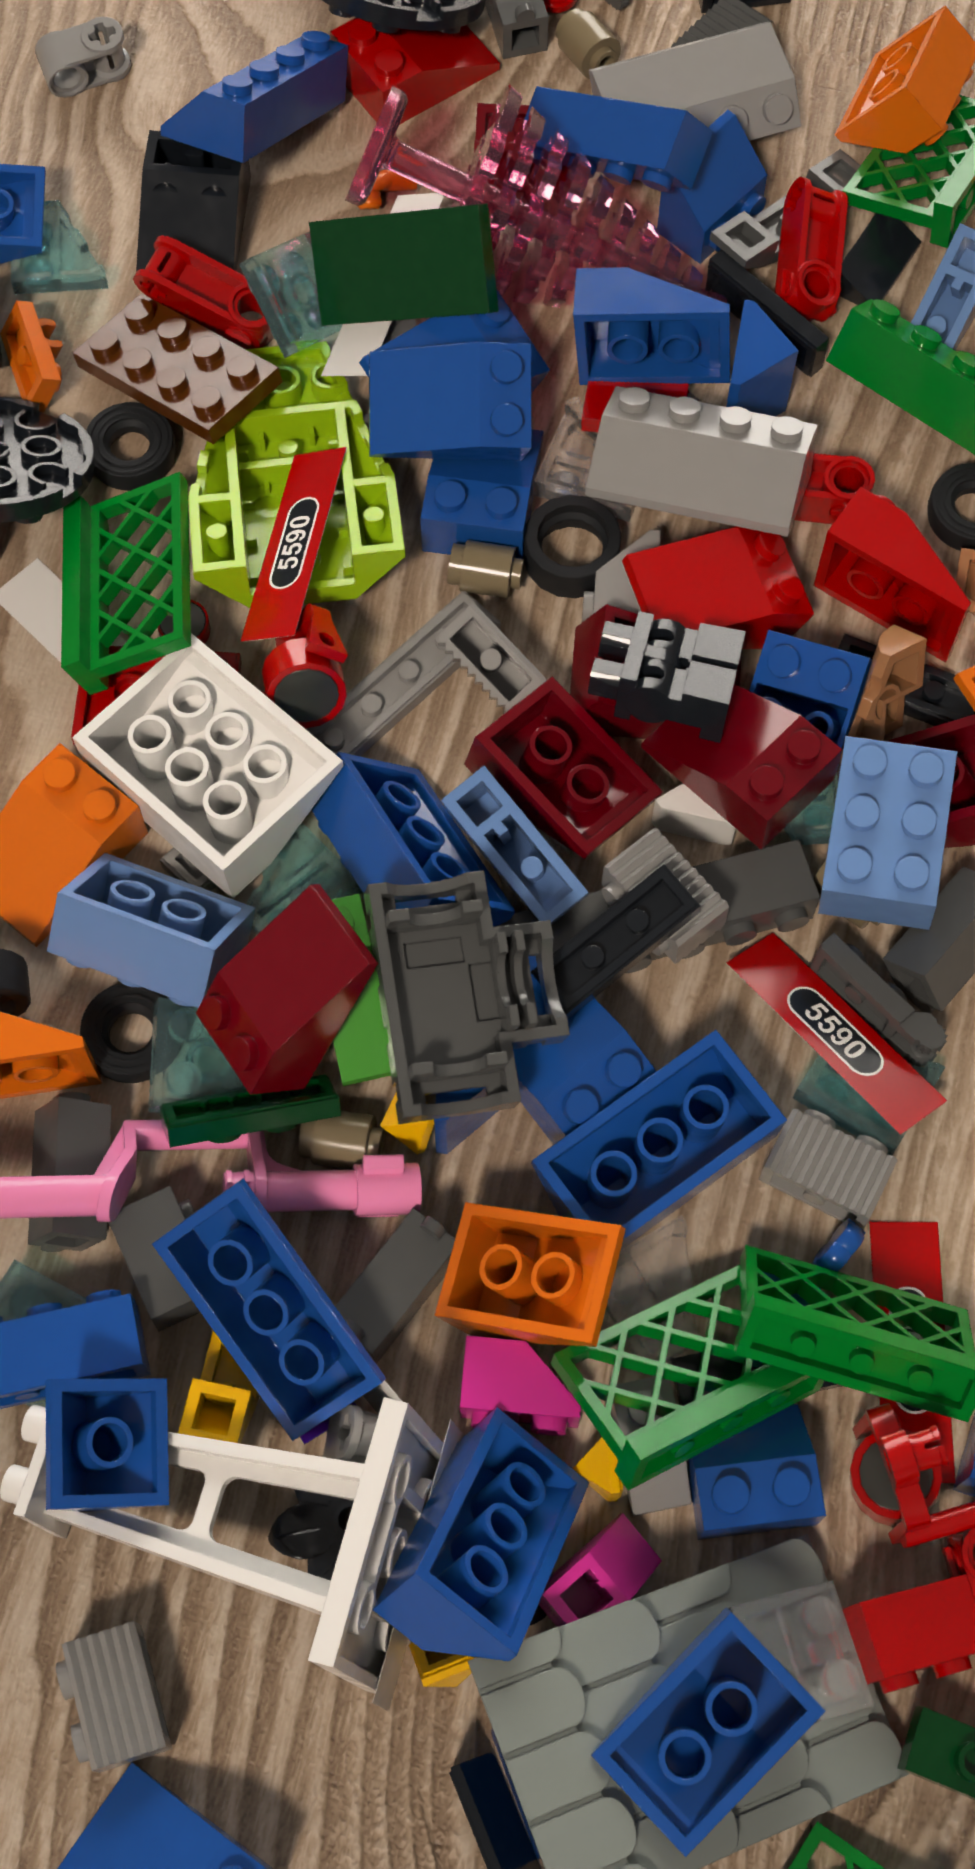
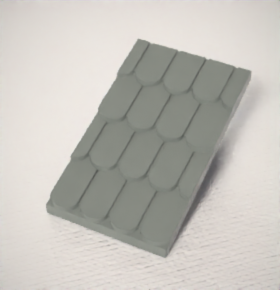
(584, 1677)

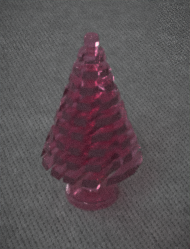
(526, 215)

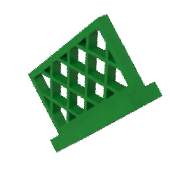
(950, 196)
(91, 588)
(839, 1349)
(681, 1429)

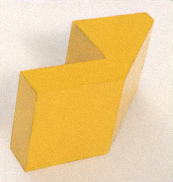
(221, 1400)

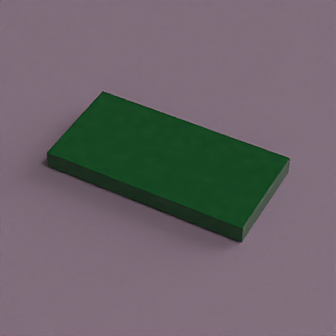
(405, 265)

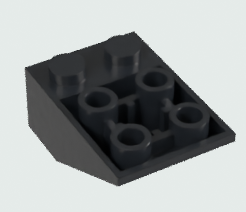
(192, 199)

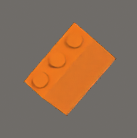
(911, 87)

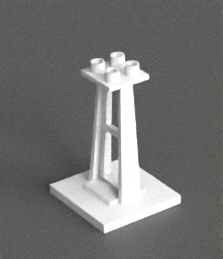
(386, 1506)

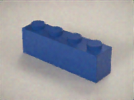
(624, 137)
(71, 1343)

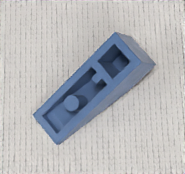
(950, 298)
(514, 846)

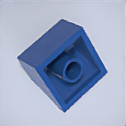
(725, 186)
(758, 1480)

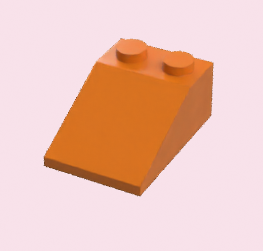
(55, 830)
(42, 1059)
(529, 1276)

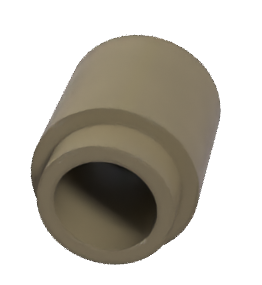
(586, 41)
(485, 568)
(341, 1140)

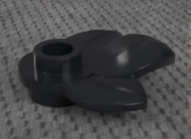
(312, 1531)

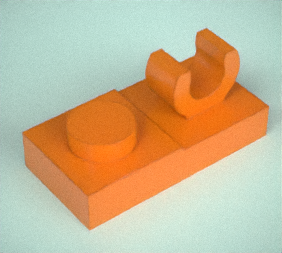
(32, 353)

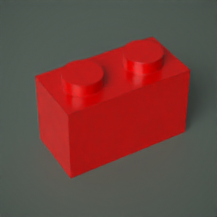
(914, 1632)

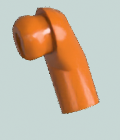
(386, 182)

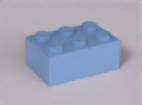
(888, 833)
(148, 928)

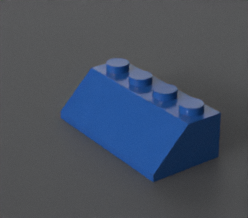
(265, 99)
(398, 831)
(661, 1141)
(268, 1310)
(484, 1544)

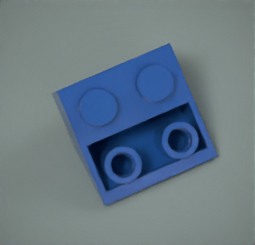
(812, 681)

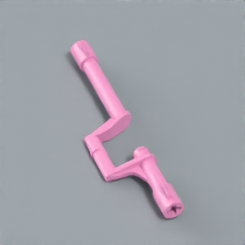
(371, 1189)

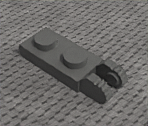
(878, 1002)

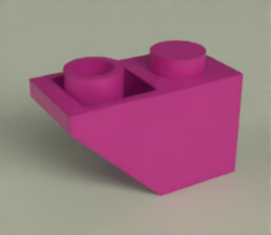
(518, 1383)
(600, 1573)

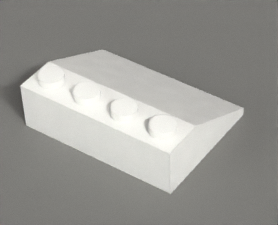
(210, 763)

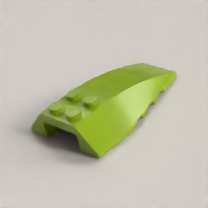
(246, 477)

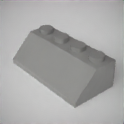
(712, 75)
(702, 460)

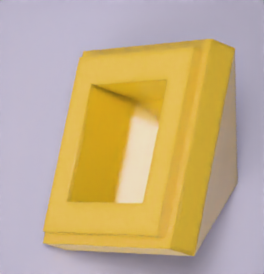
(413, 1134)
(598, 1470)
(439, 1668)

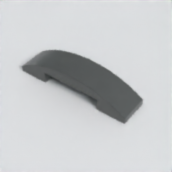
(756, 239)

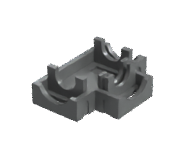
(458, 995)

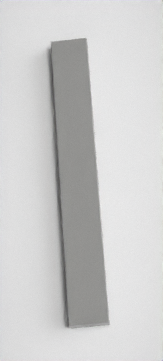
(373, 705)

